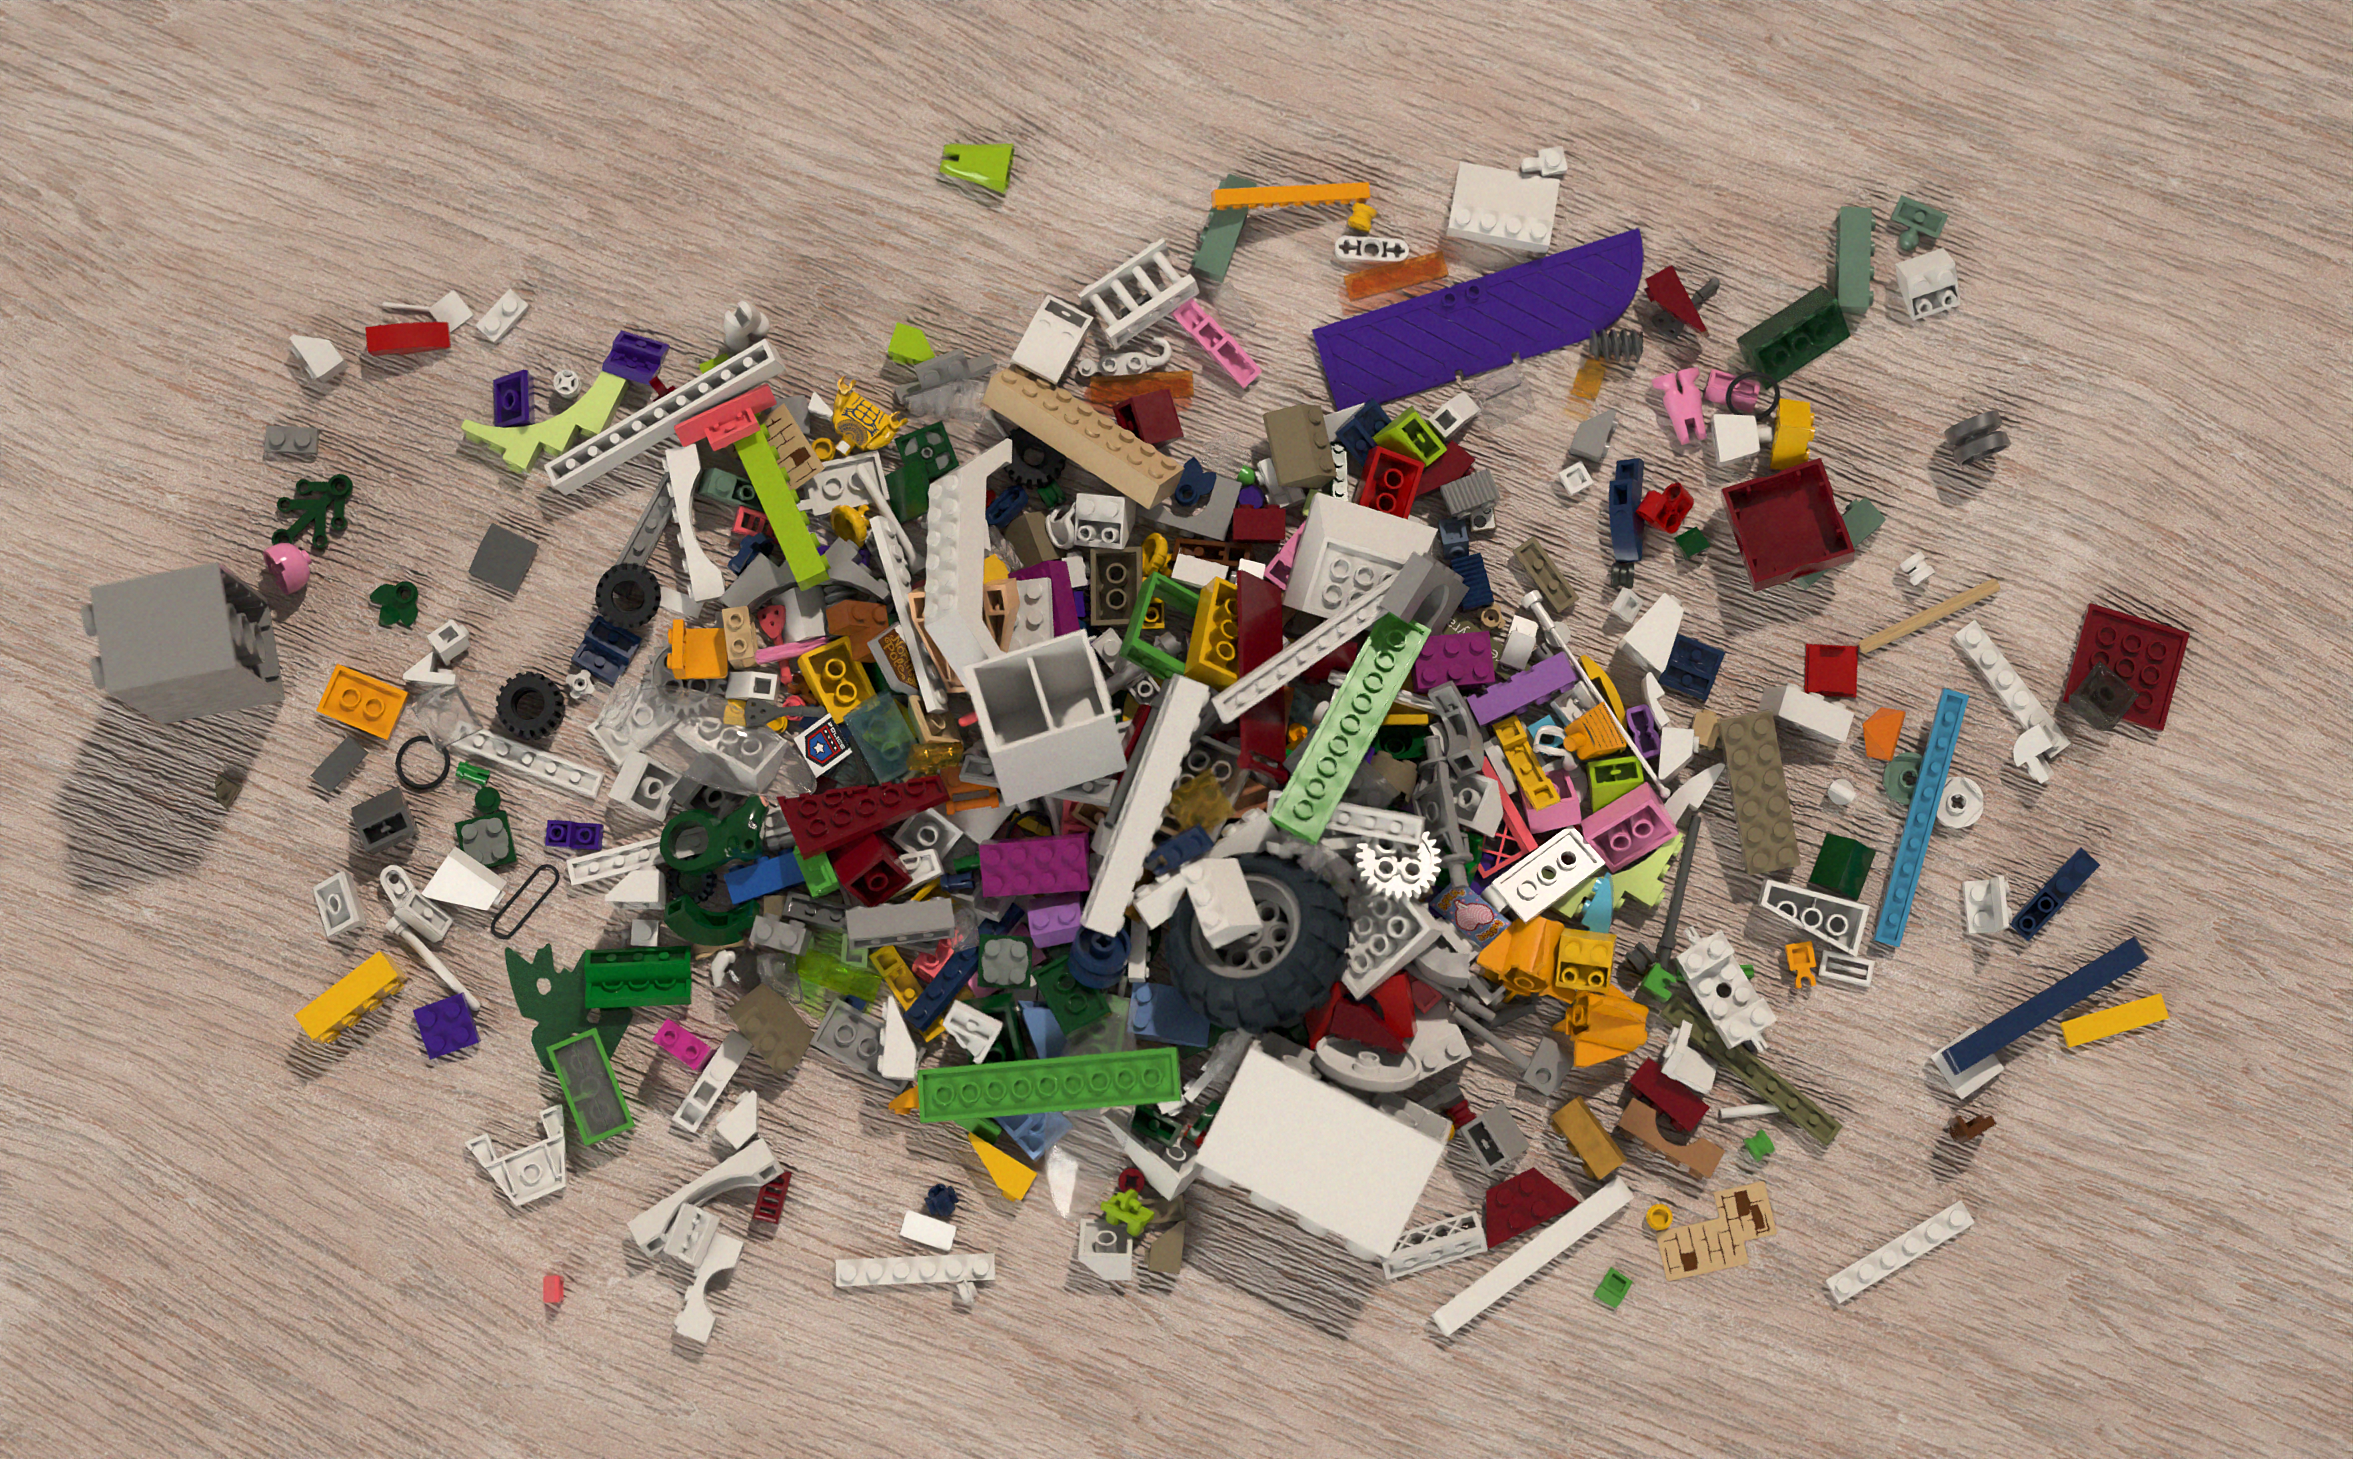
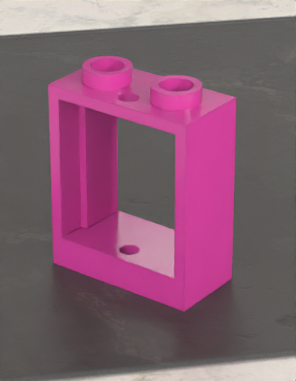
(684, 1045)

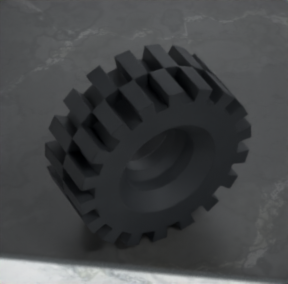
(1031, 475)

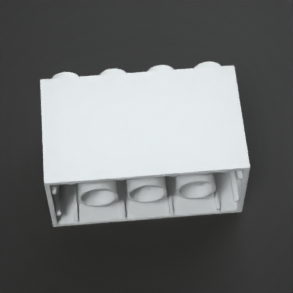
(1322, 1147)

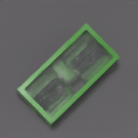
(590, 1087)

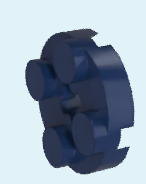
(749, 550)

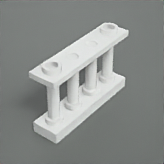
(1150, 312)

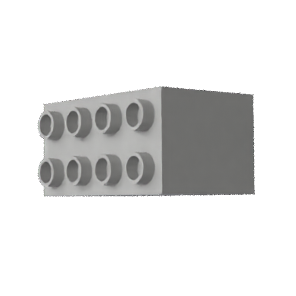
(184, 643)

